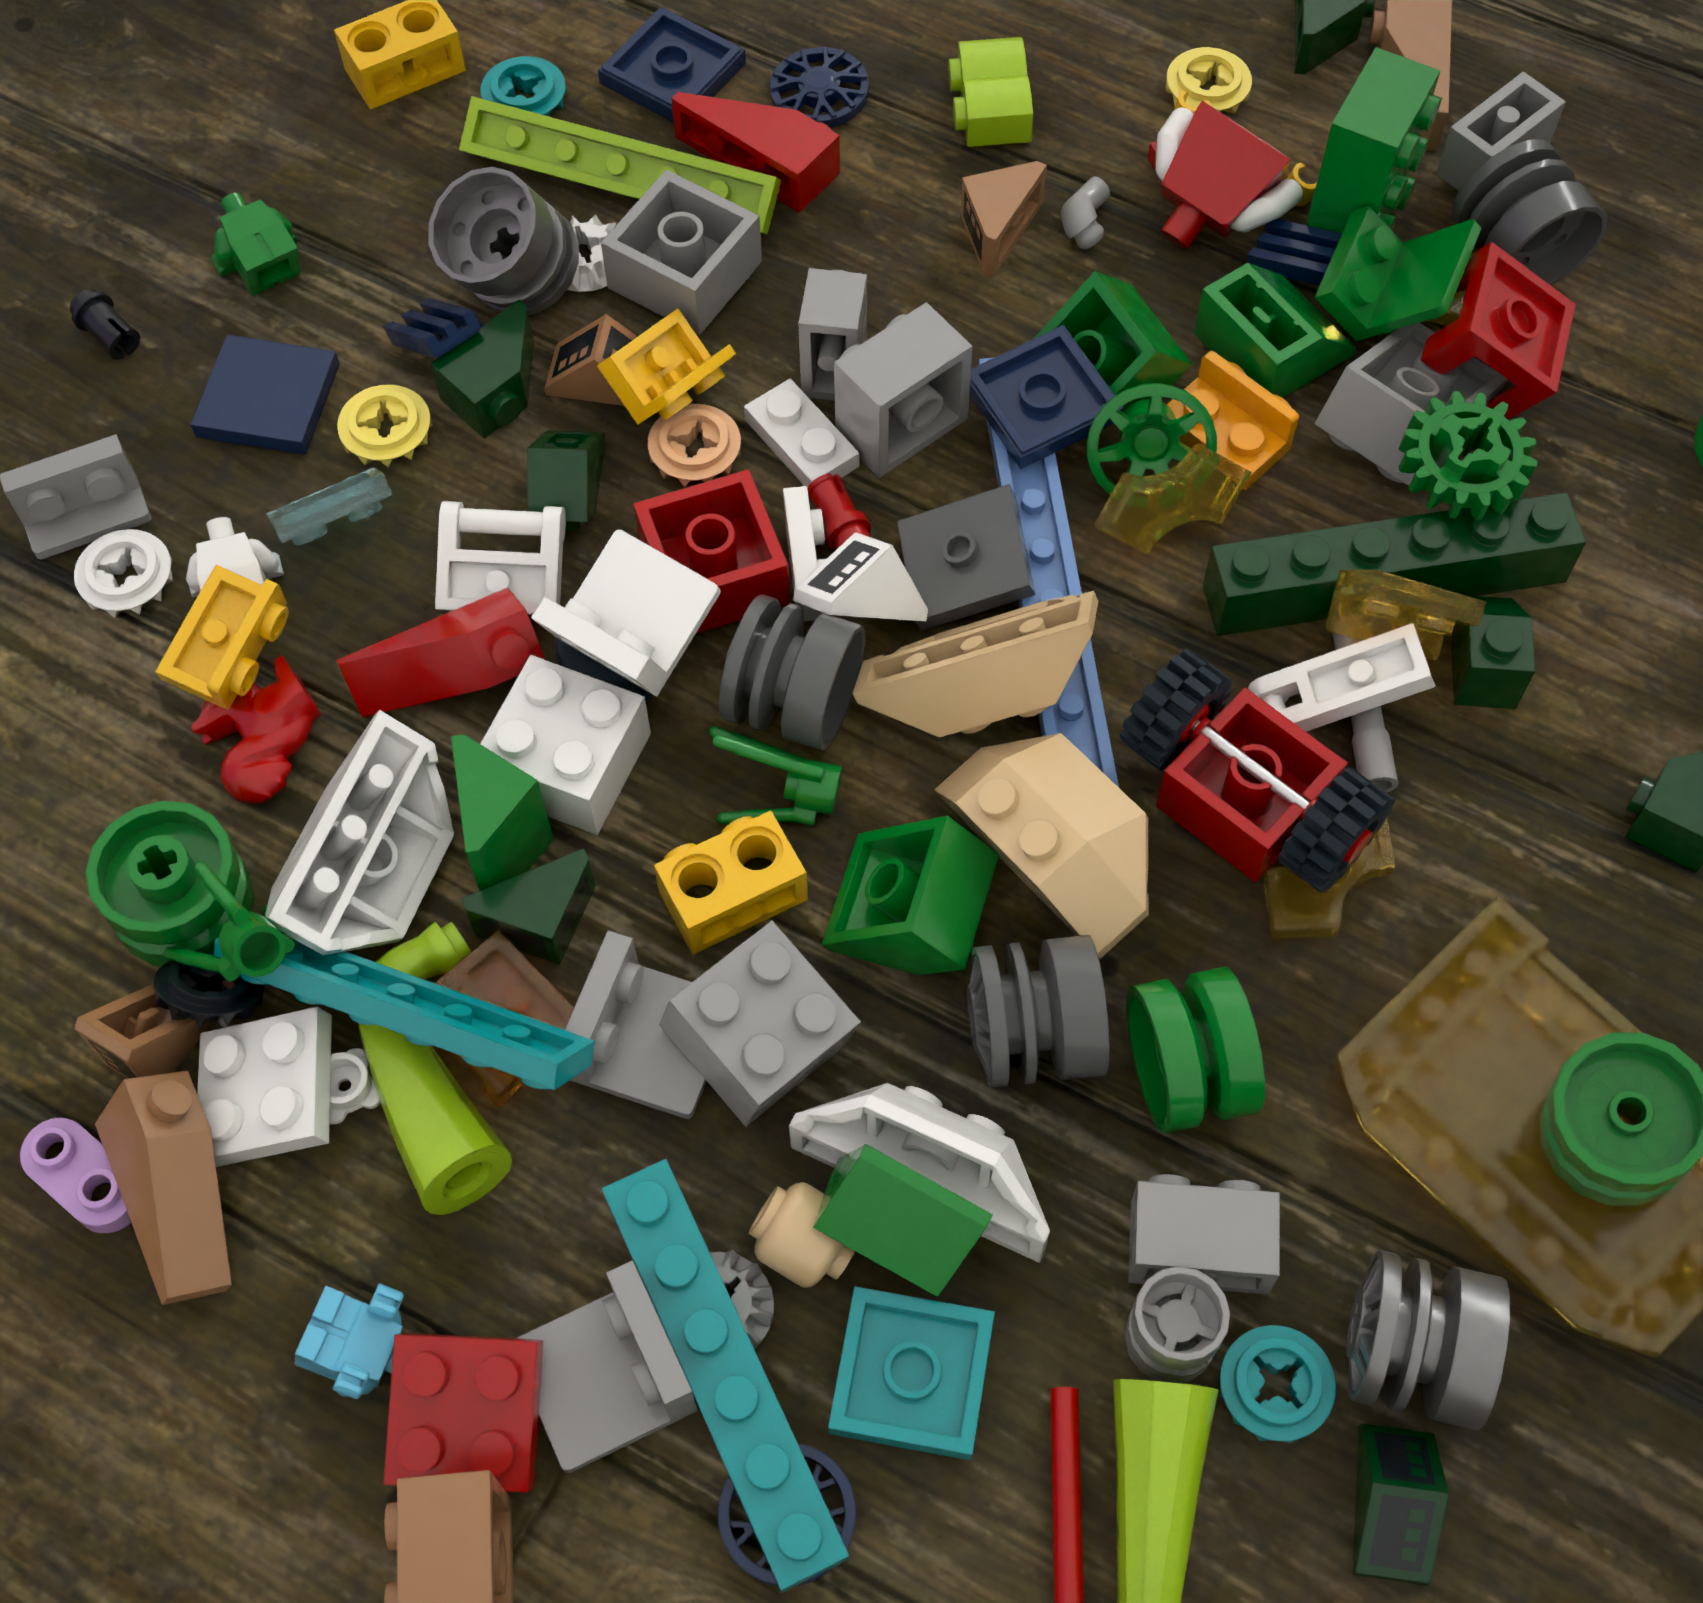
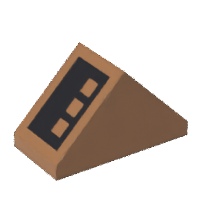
(999, 209)
(576, 358)
(138, 1035)

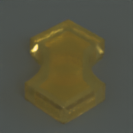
(1193, 490)
(1302, 911)

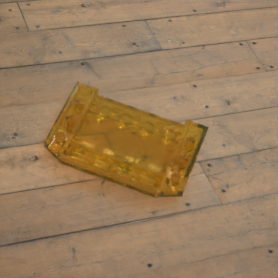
(1455, 1098)

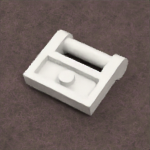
(474, 574)

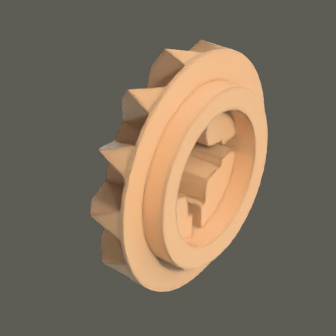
(670, 438)

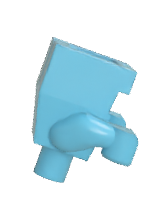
(351, 1339)

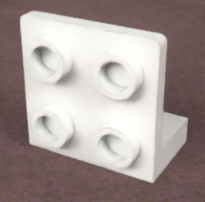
(633, 611)

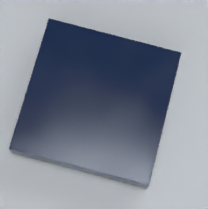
(670, 58)
(265, 394)
(1040, 395)

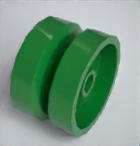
(148, 884)
(1195, 1049)
(1599, 1152)

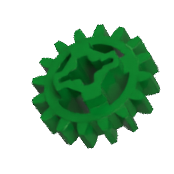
(1488, 476)

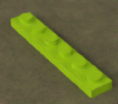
(604, 158)

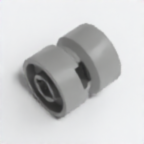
(1176, 1324)

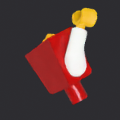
(1221, 175)

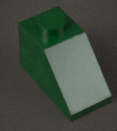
(1326, 29)
(489, 372)
(566, 473)
(1494, 659)
(1671, 811)

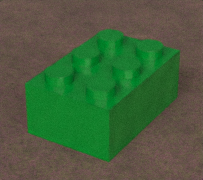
(1376, 142)

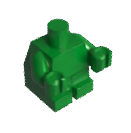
(256, 244)

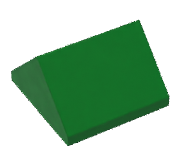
(500, 813)
(899, 1218)

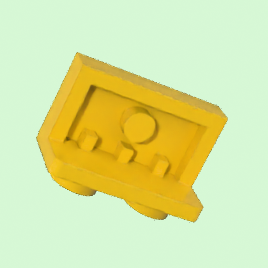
(661, 367)
(224, 636)

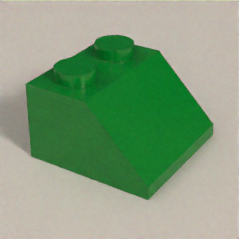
(1120, 335)
(912, 897)

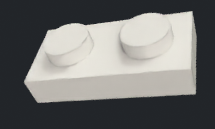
(800, 434)
(803, 532)

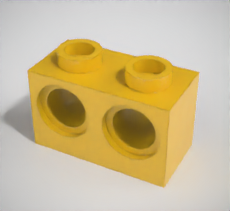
(400, 50)
(740, 894)

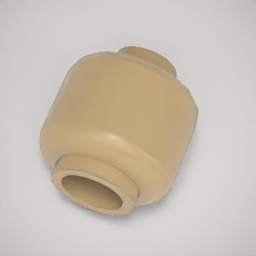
(791, 1243)

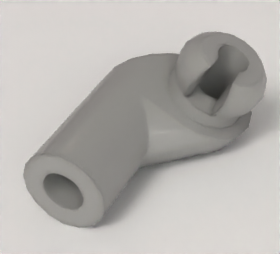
(1079, 213)

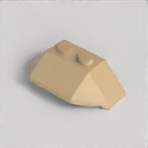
(982, 669)
(1059, 831)

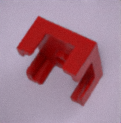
(1509, 324)

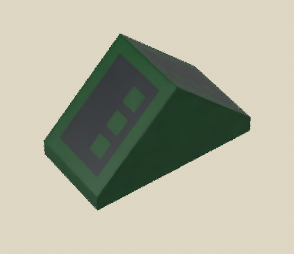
(537, 907)
(1398, 1504)

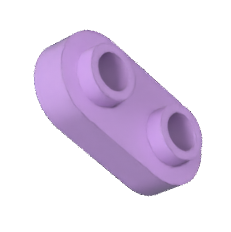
(74, 1174)

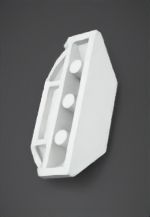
(366, 845)
(953, 1151)

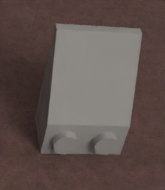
(1386, 388)

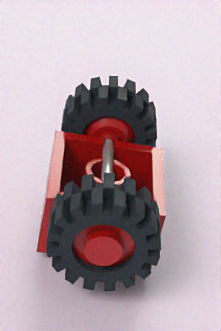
(1251, 777)

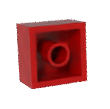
(723, 536)

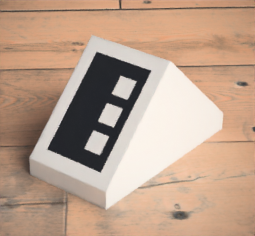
(863, 581)

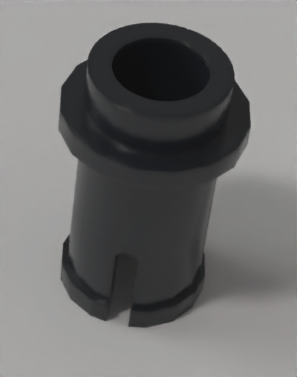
(95, 313)

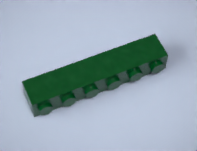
(1295, 574)

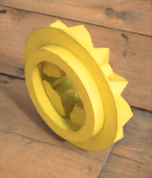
(1198, 66)
(363, 416)

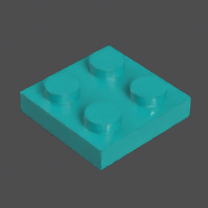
(911, 1373)

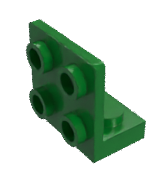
(1389, 284)

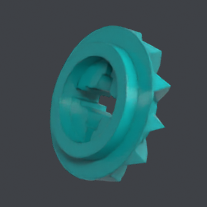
(530, 76)
(1277, 1350)

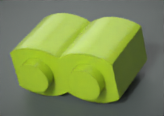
(993, 92)

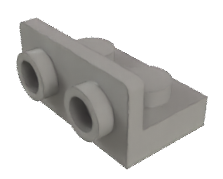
(76, 496)

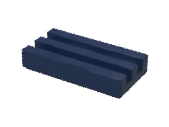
(1310, 244)
(439, 320)

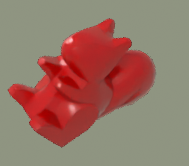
(273, 729)

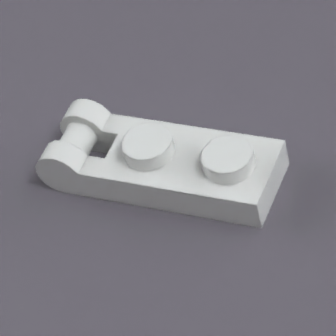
(1349, 679)

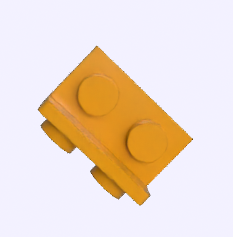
(1249, 420)

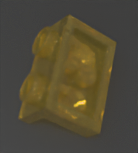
(1378, 602)

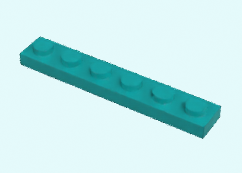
(432, 1015)
(725, 1377)

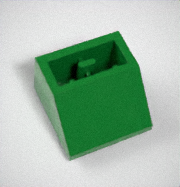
(1269, 329)

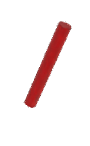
(1066, 1495)

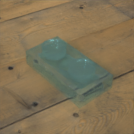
(306, 518)

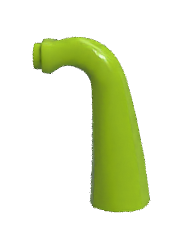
(433, 1122)
(1159, 1469)

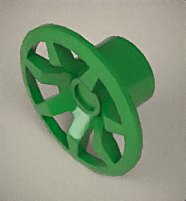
(1146, 431)

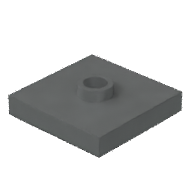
(967, 556)

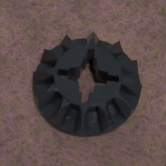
(197, 994)

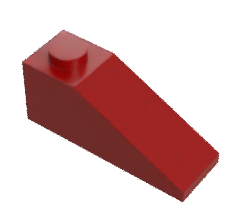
(763, 141)
(443, 656)

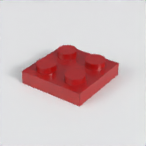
(464, 1408)

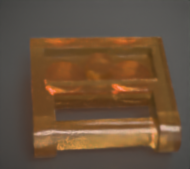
(508, 980)

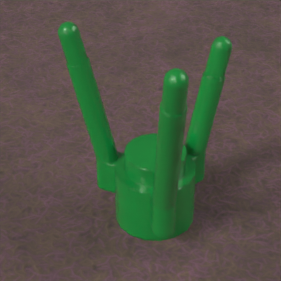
(808, 781)
(246, 939)

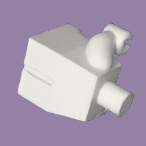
(233, 552)

